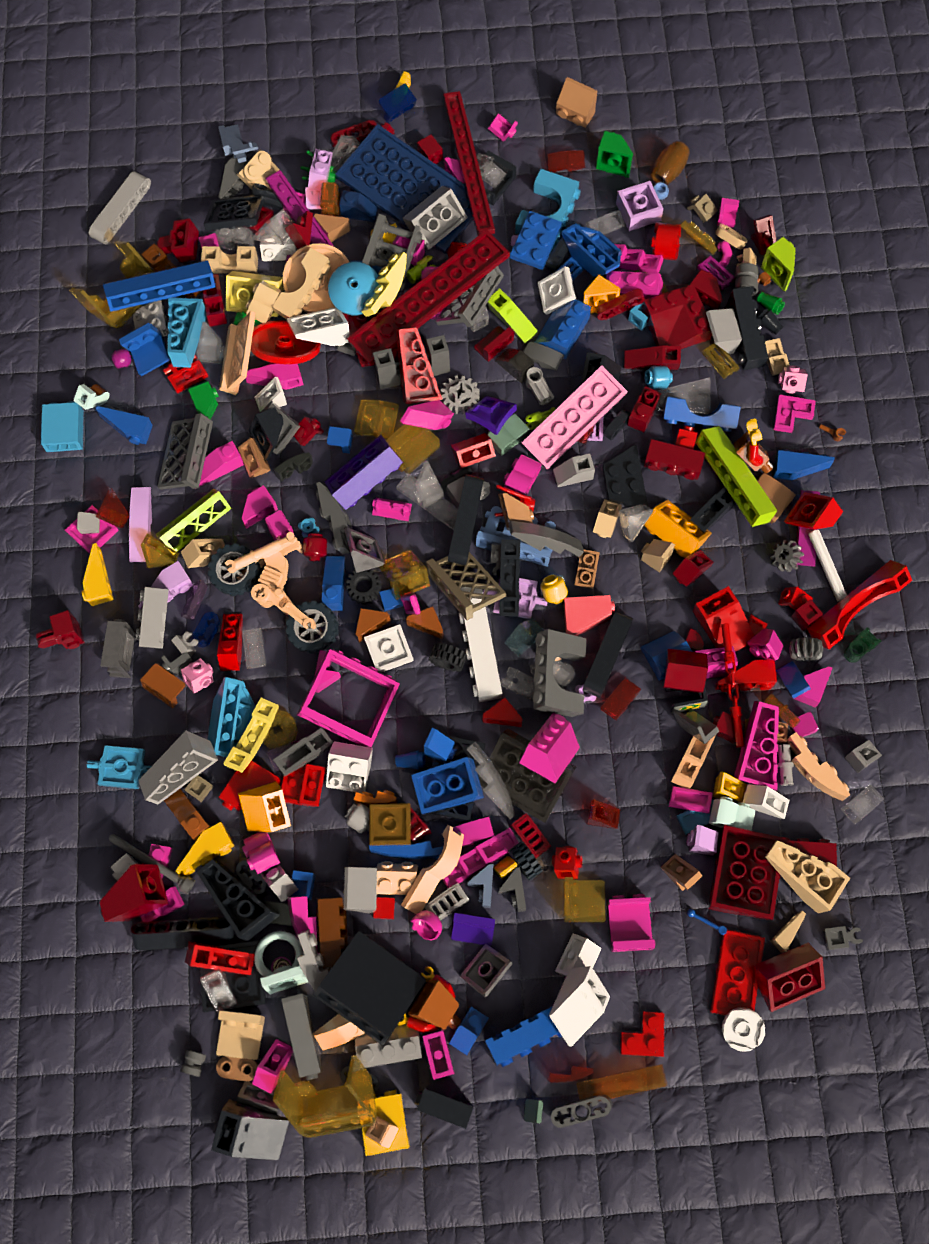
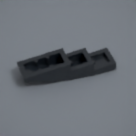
(713, 510)

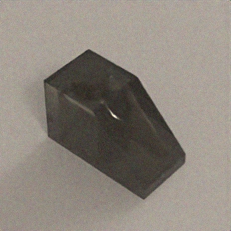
(515, 363)

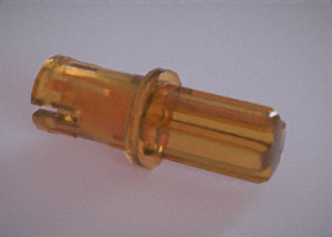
(788, 716)

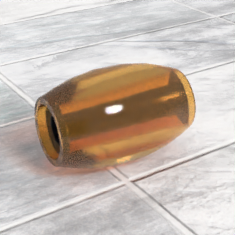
(670, 163)

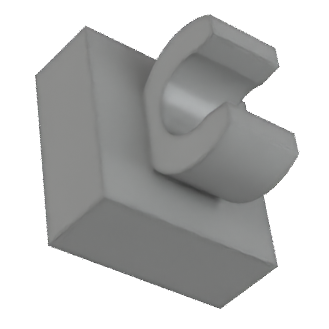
(183, 643)

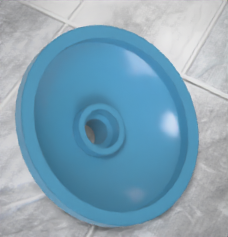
(348, 298)

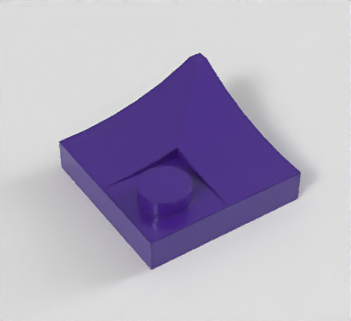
(491, 413)

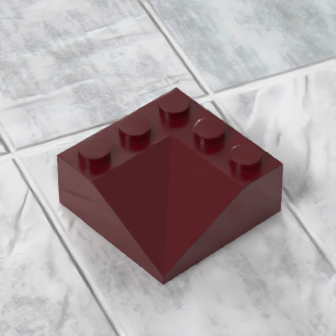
(677, 318)

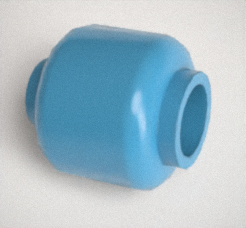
(658, 377)

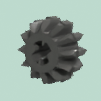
(792, 554)
(806, 649)

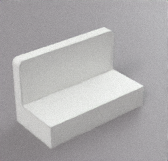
(578, 953)

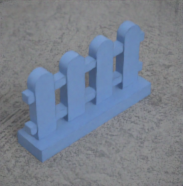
(488, 535)

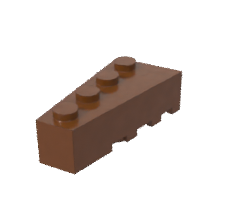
(332, 929)

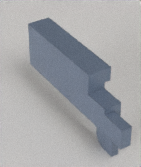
(233, 143)

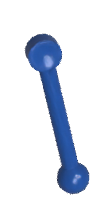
(722, 929)

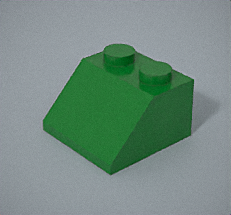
(614, 155)

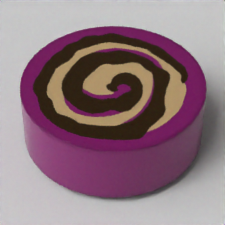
(280, 962)

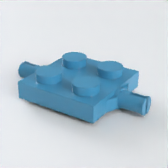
(120, 767)

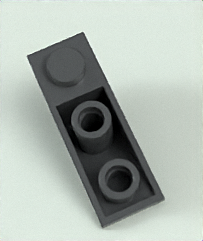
(231, 182)

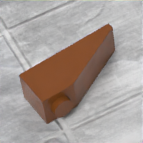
(187, 814)

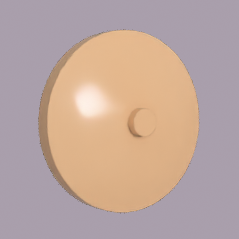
(295, 275)

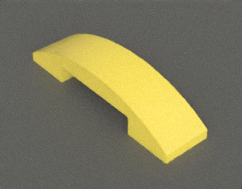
(253, 736)

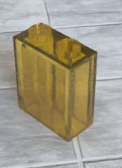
(413, 446)

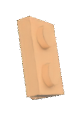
(395, 877)

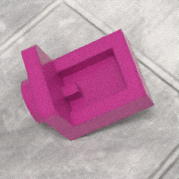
(502, 127)

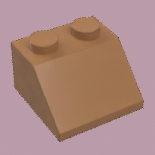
(576, 102)

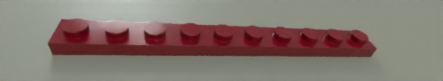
(468, 163)

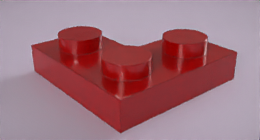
(648, 1042)

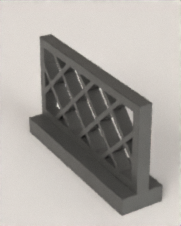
(473, 303)
(194, 454)

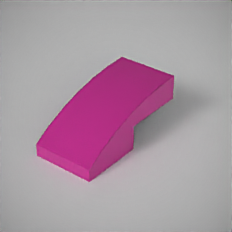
(475, 831)
(175, 902)

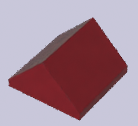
(685, 670)

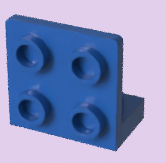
(146, 348)

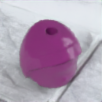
(121, 358)

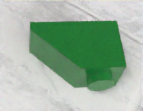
(204, 399)

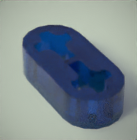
(210, 631)

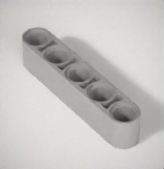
(119, 207)

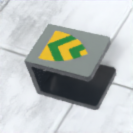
(686, 706)

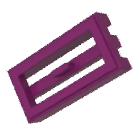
(722, 282)

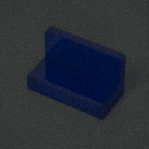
(397, 102)

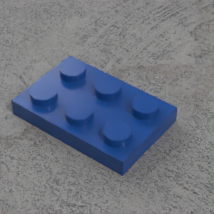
(536, 240)

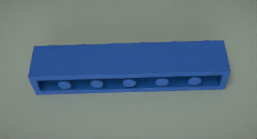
(159, 286)

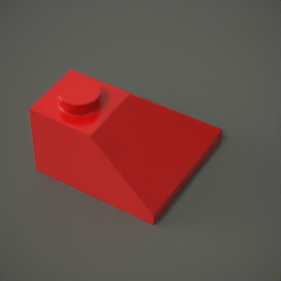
(814, 512)

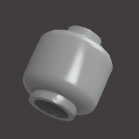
(359, 817)

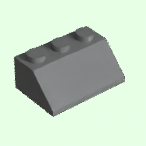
(436, 216)
(400, 1047)

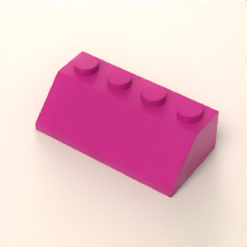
(551, 748)

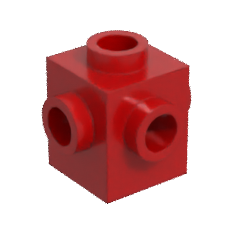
(567, 862)

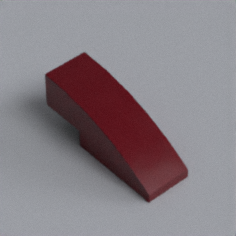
(215, 304)

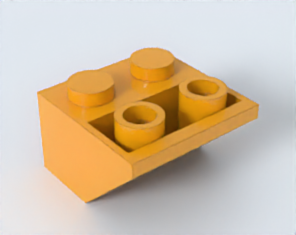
(264, 808)

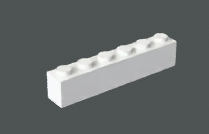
(481, 653)

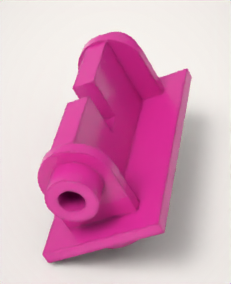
(391, 509)

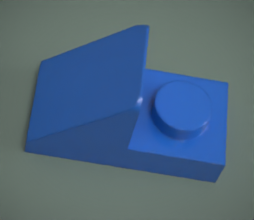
(468, 1031)

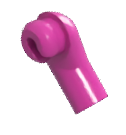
(727, 252)

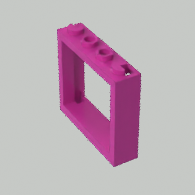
(368, 672)

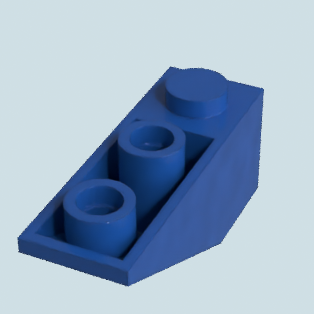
(794, 465)

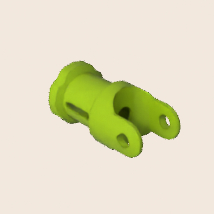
(415, 272)
(538, 418)

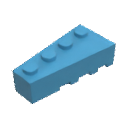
(184, 329)

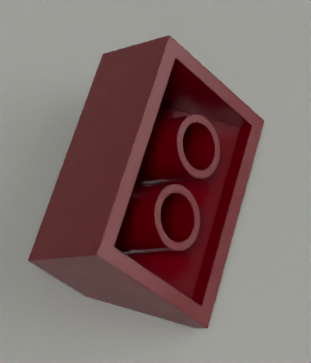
(790, 976)

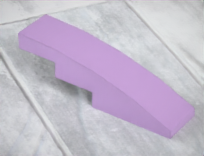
(139, 521)

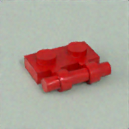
(186, 376)

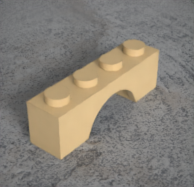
(291, 303)

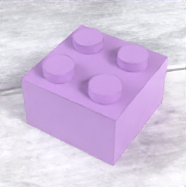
(639, 205)

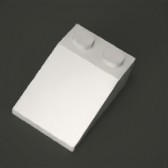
(322, 327)

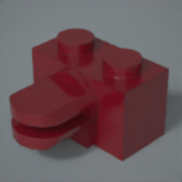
(181, 241)
(64, 631)

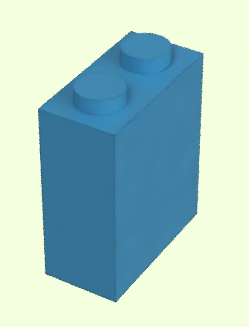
(62, 427)

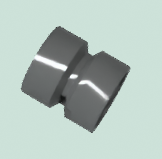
(746, 276)

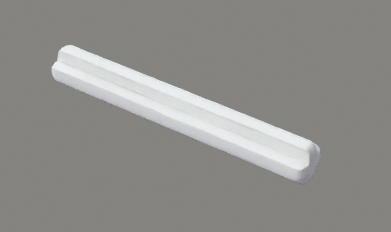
(828, 565)

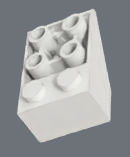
(579, 1003)

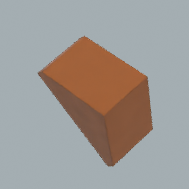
(370, 622)
(426, 622)

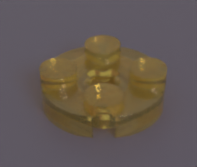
(282, 738)

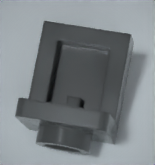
(178, 664)

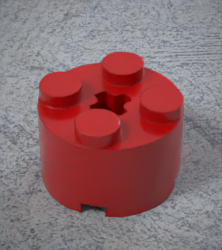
(666, 240)

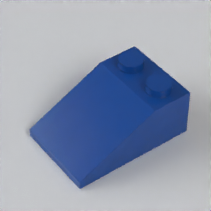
(447, 785)

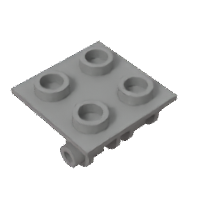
(153, 314)

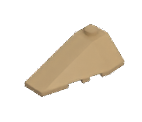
(812, 879)

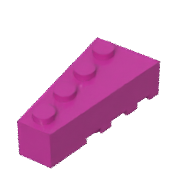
(759, 755)

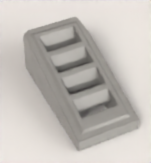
(449, 892)

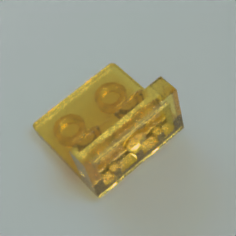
(405, 574)
(584, 900)

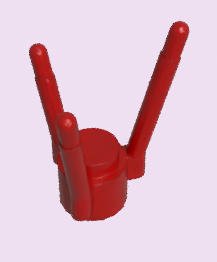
(527, 500)

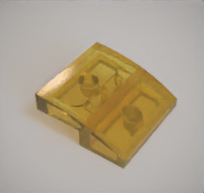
(376, 418)

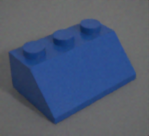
(564, 327)

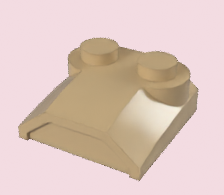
(258, 169)

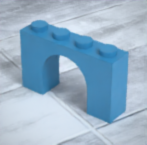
(558, 188)

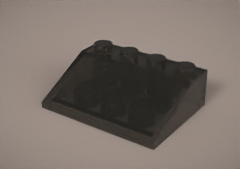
(525, 787)

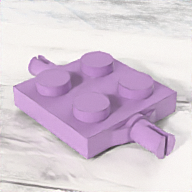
(527, 598)

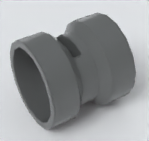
(193, 1063)

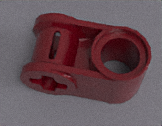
(416, 825)

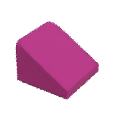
(806, 725)

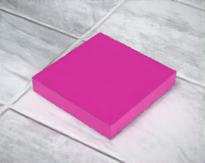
(86, 540)

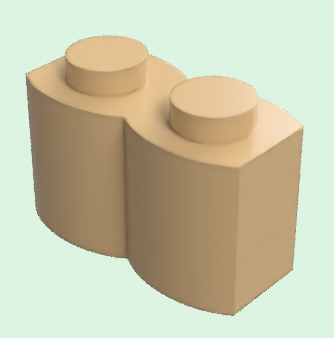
(263, 300)

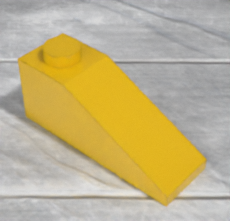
(96, 580)

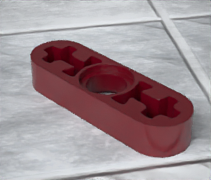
(356, 128)
(620, 304)

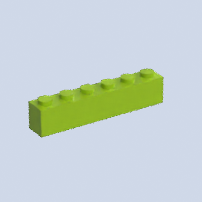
(736, 476)

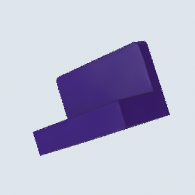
(473, 929)

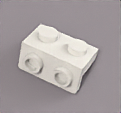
(276, 252)

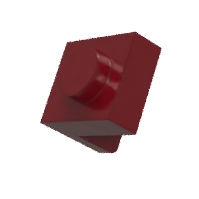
(308, 429)

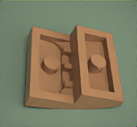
(777, 493)

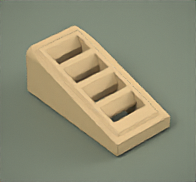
(785, 936)

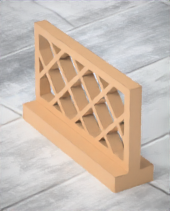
(237, 354)

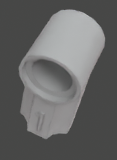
(538, 387)

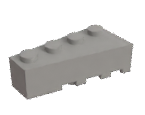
(177, 767)

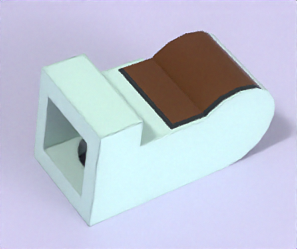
(92, 395)

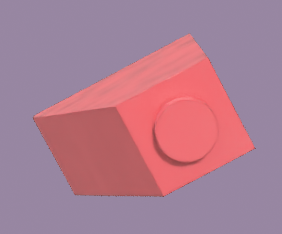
(586, 613)

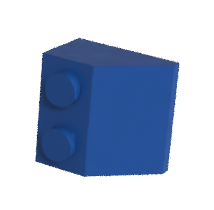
(657, 651)

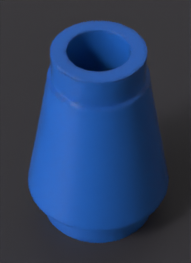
(411, 760)

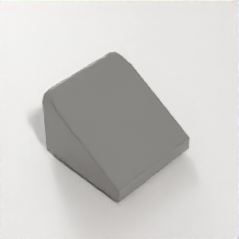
(87, 523)

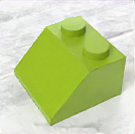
(780, 262)

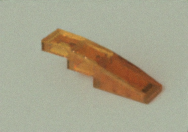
(624, 1083)

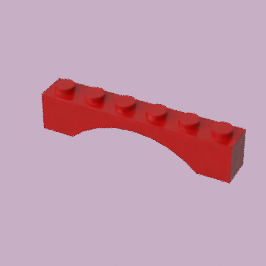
(885, 581)

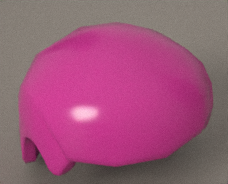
(427, 925)

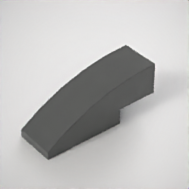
(303, 752)

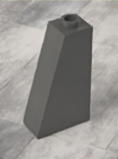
(301, 1035)

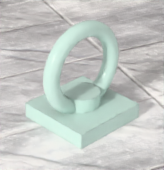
(282, 977)

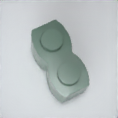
(511, 434)

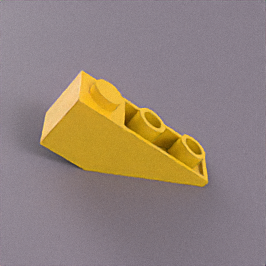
(210, 844)

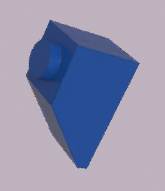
(439, 747)

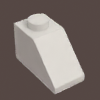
(766, 800)

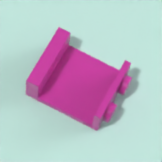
(630, 923)

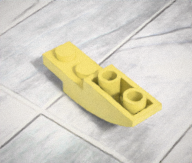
(389, 283)

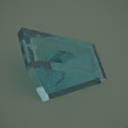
(524, 636)

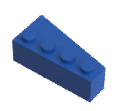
(522, 1037)

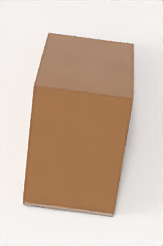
(333, 226)

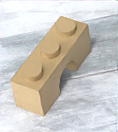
(221, 263)

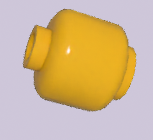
(554, 589)

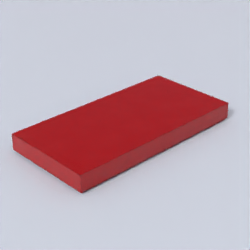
(735, 973)

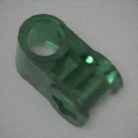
(863, 643)

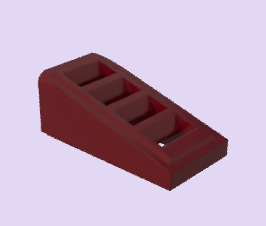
(515, 827)

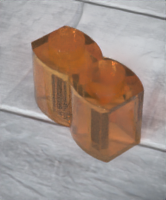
(329, 199)

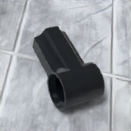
(269, 196)
(556, 255)

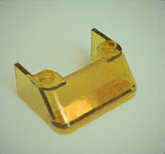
(131, 267)
(331, 1109)

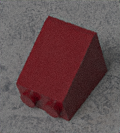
(134, 894)

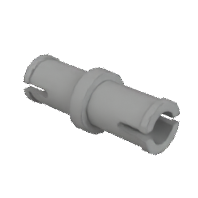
(785, 765)

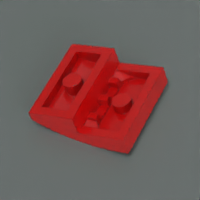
(304, 785)

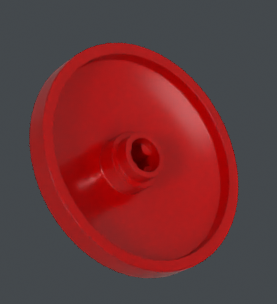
(278, 344)

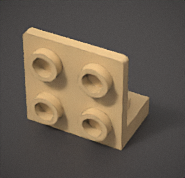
(240, 1035)

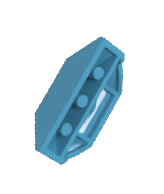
(229, 715)

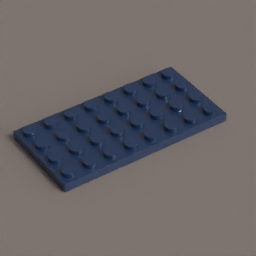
(399, 179)

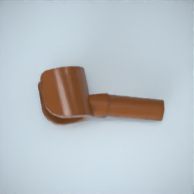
(764, 278)
(834, 433)

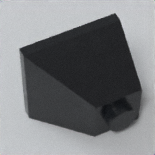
(266, 431)

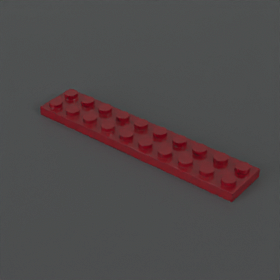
(430, 295)

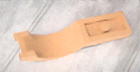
(430, 877)

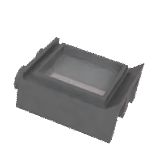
(118, 648)

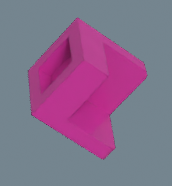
(727, 212)

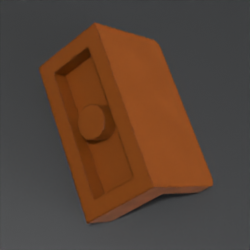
(162, 685)

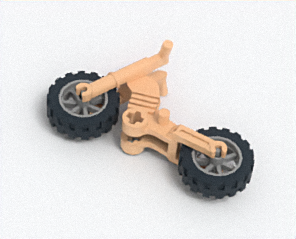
(271, 586)

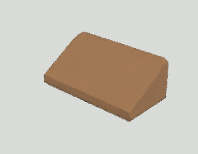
(253, 459)

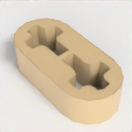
(731, 236)

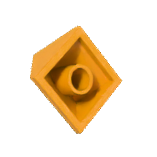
(600, 292)

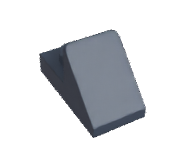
(484, 879)

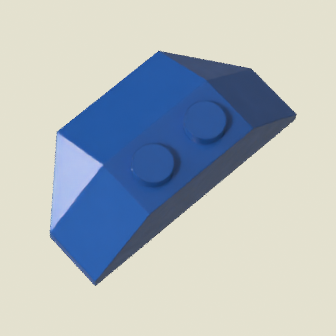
(592, 249)

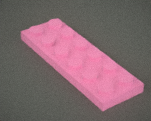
(574, 417)

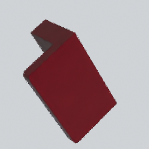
(494, 342)

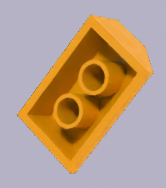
(675, 526)

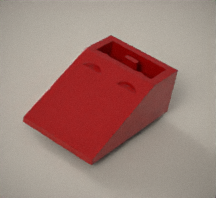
(723, 609)

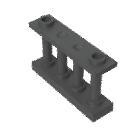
(376, 243)

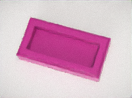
(691, 799)

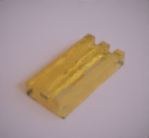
(718, 359)

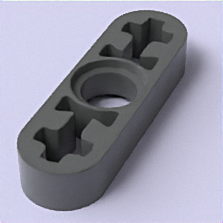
(578, 1119)

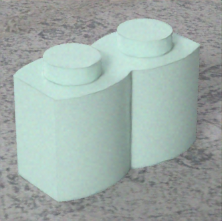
(731, 814)

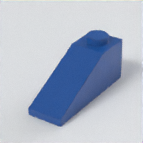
(131, 426)
(333, 582)

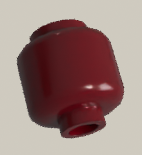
(315, 547)

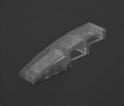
(495, 789)

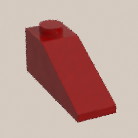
(218, 957)

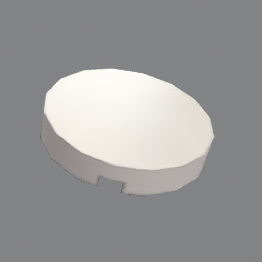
(743, 1029)

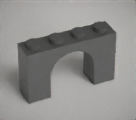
(389, 371)
(547, 693)

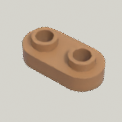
(237, 1068)

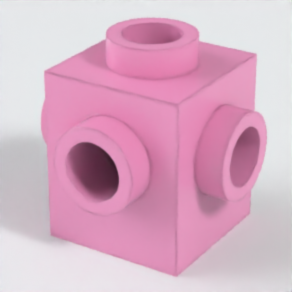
(792, 379)
(197, 675)

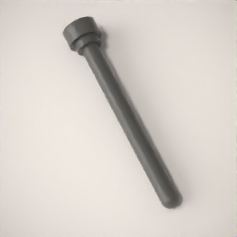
(184, 883)

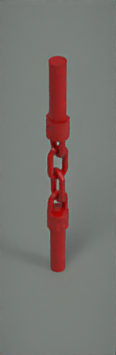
(735, 710)

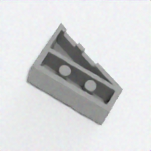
(152, 617)

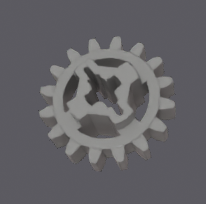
(467, 398)

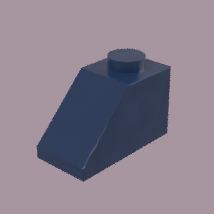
(357, 206)

